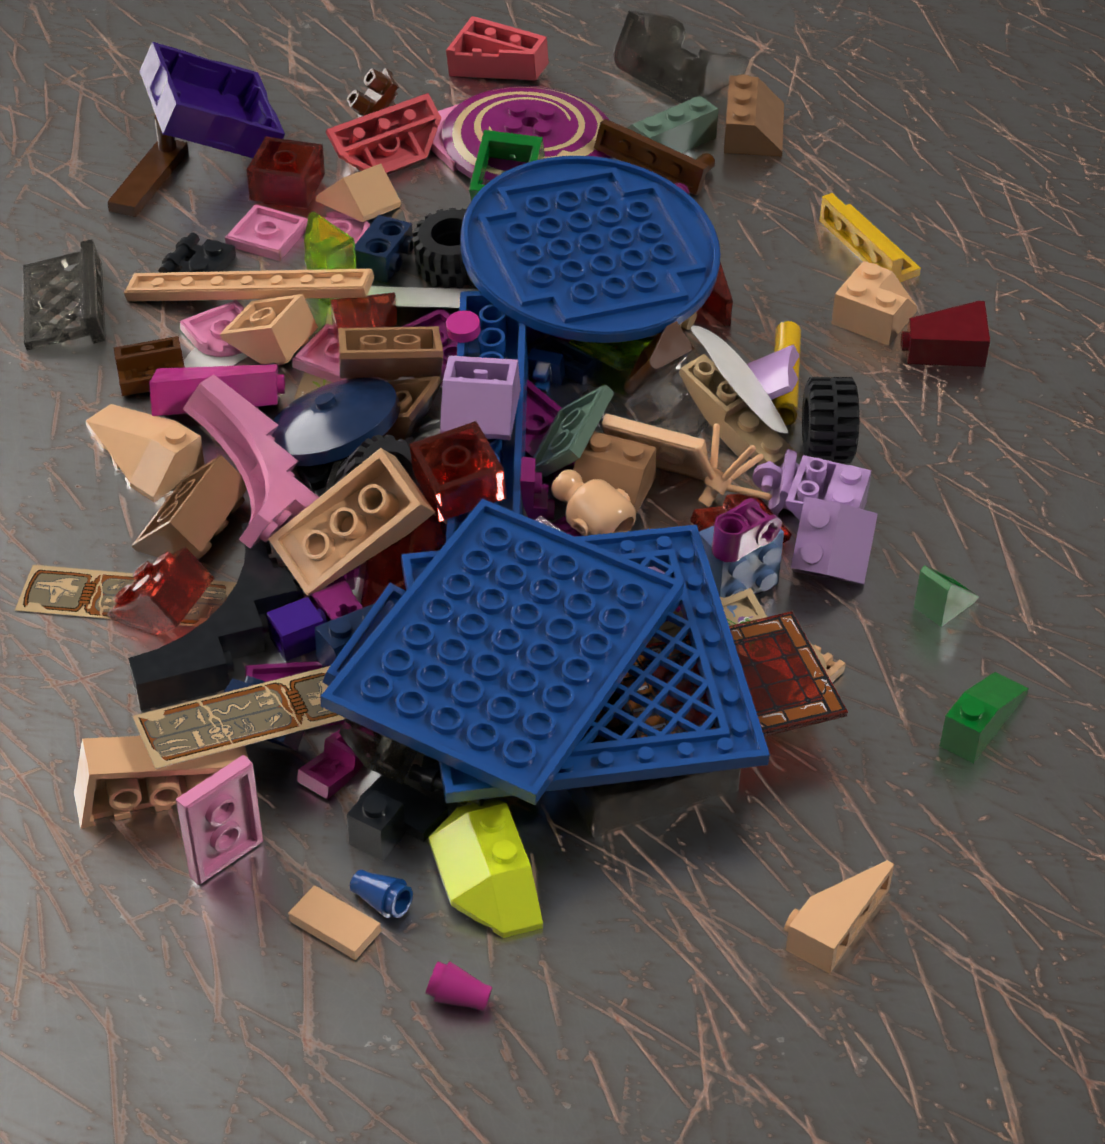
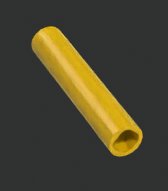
(787, 334)

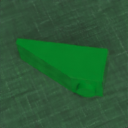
(980, 715)

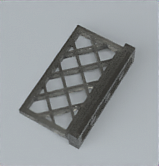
(86, 293)

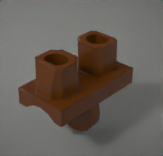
(378, 96)

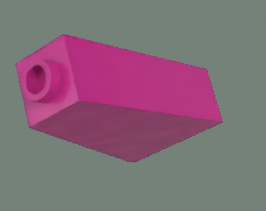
(174, 386)

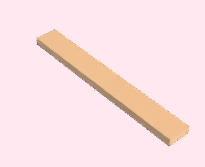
(249, 285)

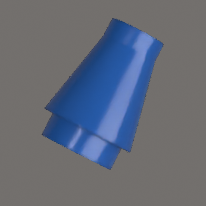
(384, 893)

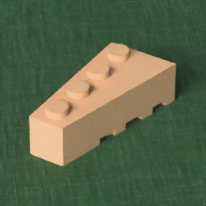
(120, 778)

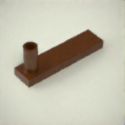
(653, 156)
(148, 175)

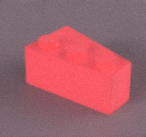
(496, 52)

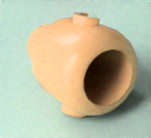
(593, 505)

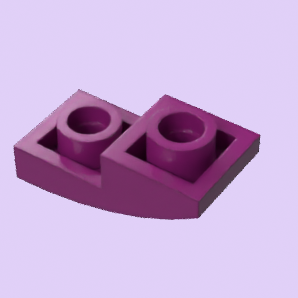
(534, 493)

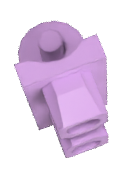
(777, 480)

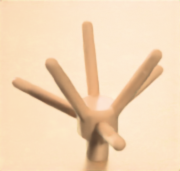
(721, 482)

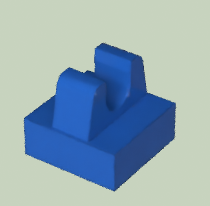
(546, 368)

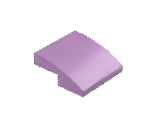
(776, 371)

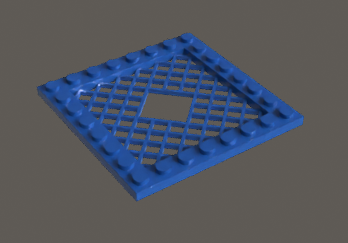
(738, 733)

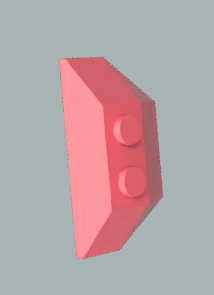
(388, 137)

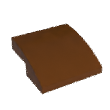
(139, 361)

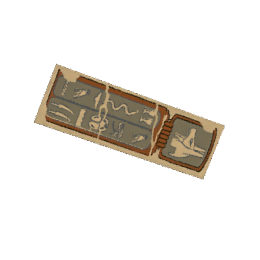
(92, 593)
(234, 718)

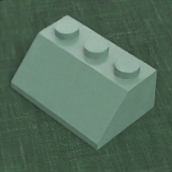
(682, 125)

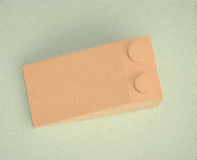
(351, 522)

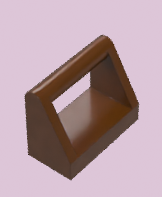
(661, 351)

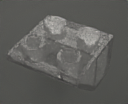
(667, 403)

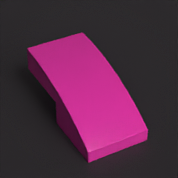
(331, 768)

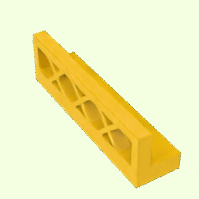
(864, 238)

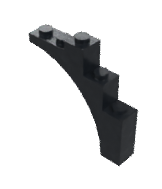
(205, 656)

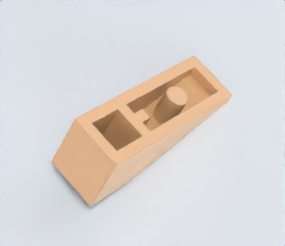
(835, 917)

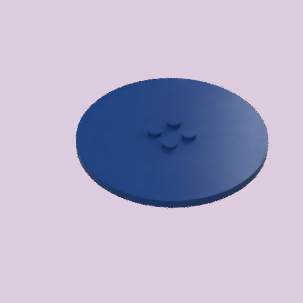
(590, 248)

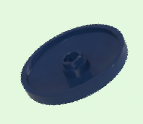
(336, 419)

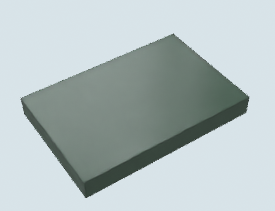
(571, 431)

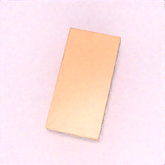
(334, 922)

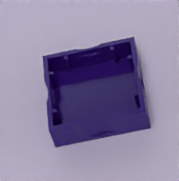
(208, 101)

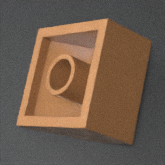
(620, 463)

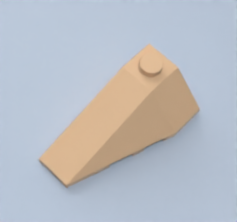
(147, 448)

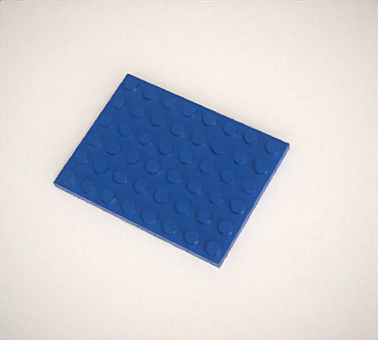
(504, 649)

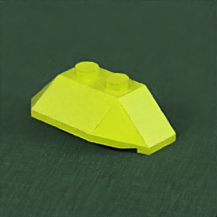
(487, 868)

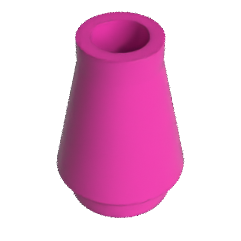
(457, 987)

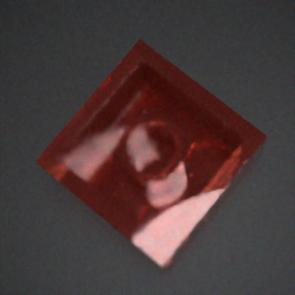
(286, 172)
(457, 470)

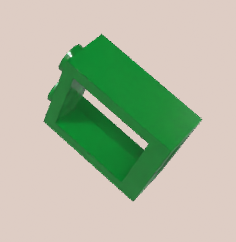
(504, 146)

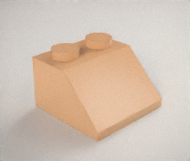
(271, 329)

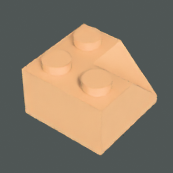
(873, 304)

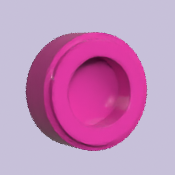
(463, 326)

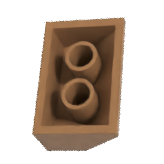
(753, 118)
(390, 352)
(194, 511)

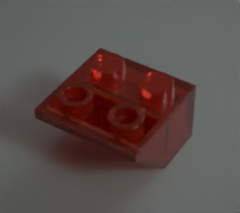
(161, 592)

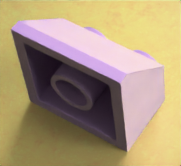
(834, 540)

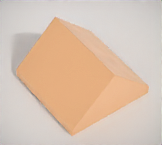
(362, 194)

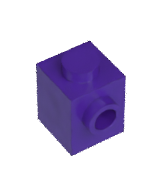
(294, 628)

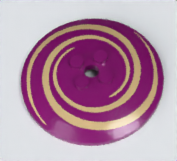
(555, 115)

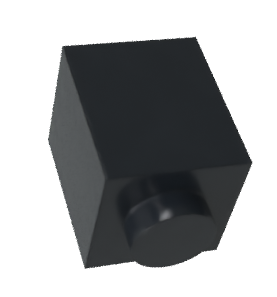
(376, 824)

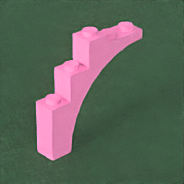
(264, 465)

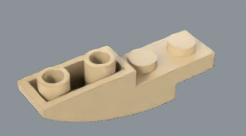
(723, 406)

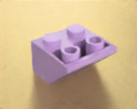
(480, 392)
(828, 482)

